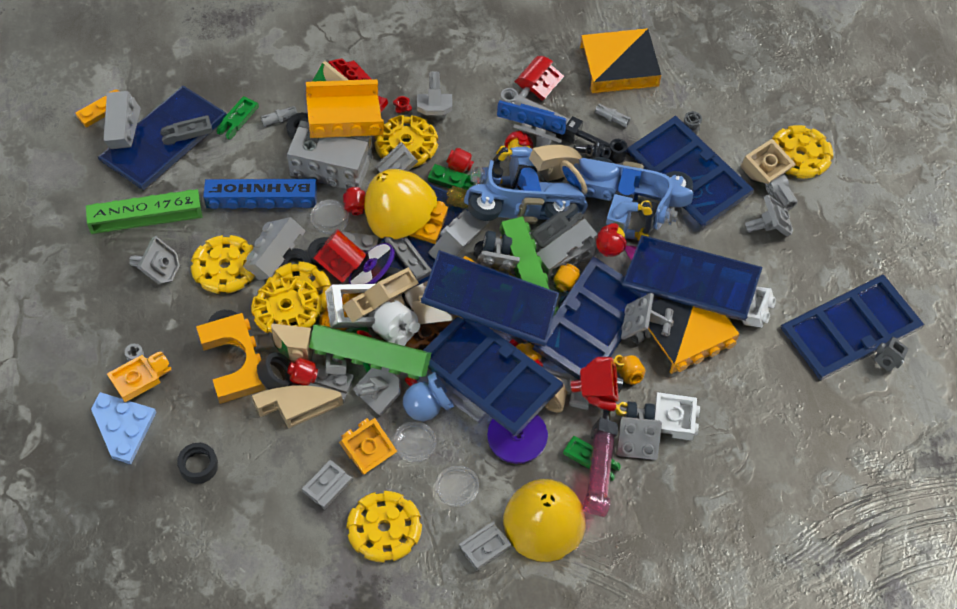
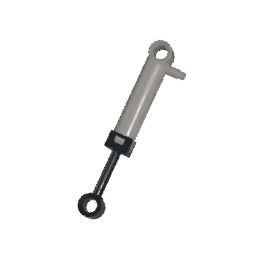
(573, 125)

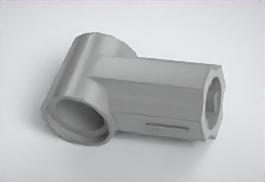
(782, 192)

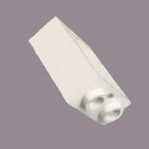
(335, 308)

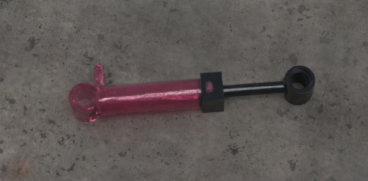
(603, 436)

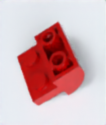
(350, 69)
(539, 77)
(340, 255)

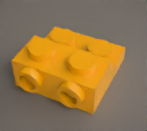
(432, 229)
(367, 445)

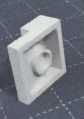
(759, 308)
(677, 415)

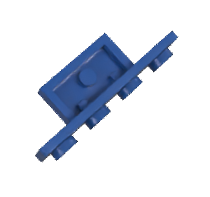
(532, 116)

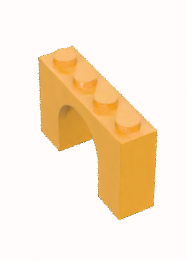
(233, 331)

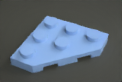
(122, 425)

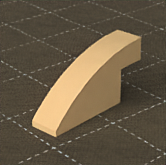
(548, 159)
(379, 294)
(297, 402)

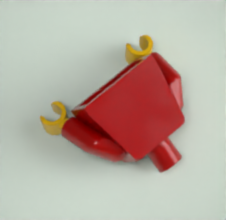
(600, 383)

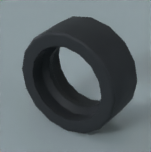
(266, 375)
(203, 476)

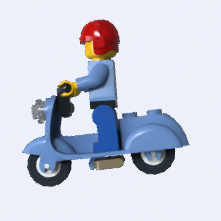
(622, 186)
(527, 195)

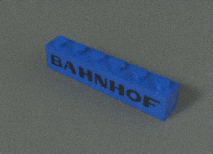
(260, 193)

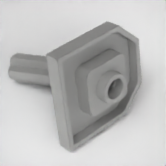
(434, 102)
(774, 218)
(158, 261)
(379, 389)

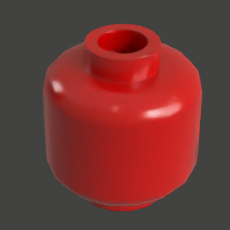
(459, 160)
(354, 200)
(302, 372)

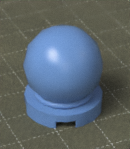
(424, 400)

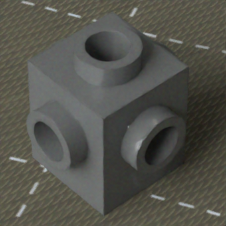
(891, 354)

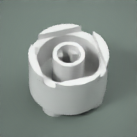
(395, 322)

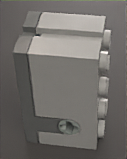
(329, 159)

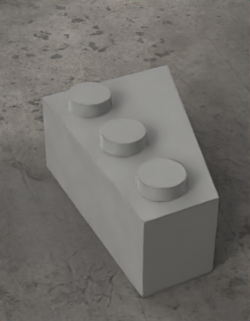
(120, 119)
(459, 234)
(271, 246)
(569, 248)

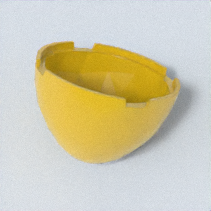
(398, 203)
(544, 531)

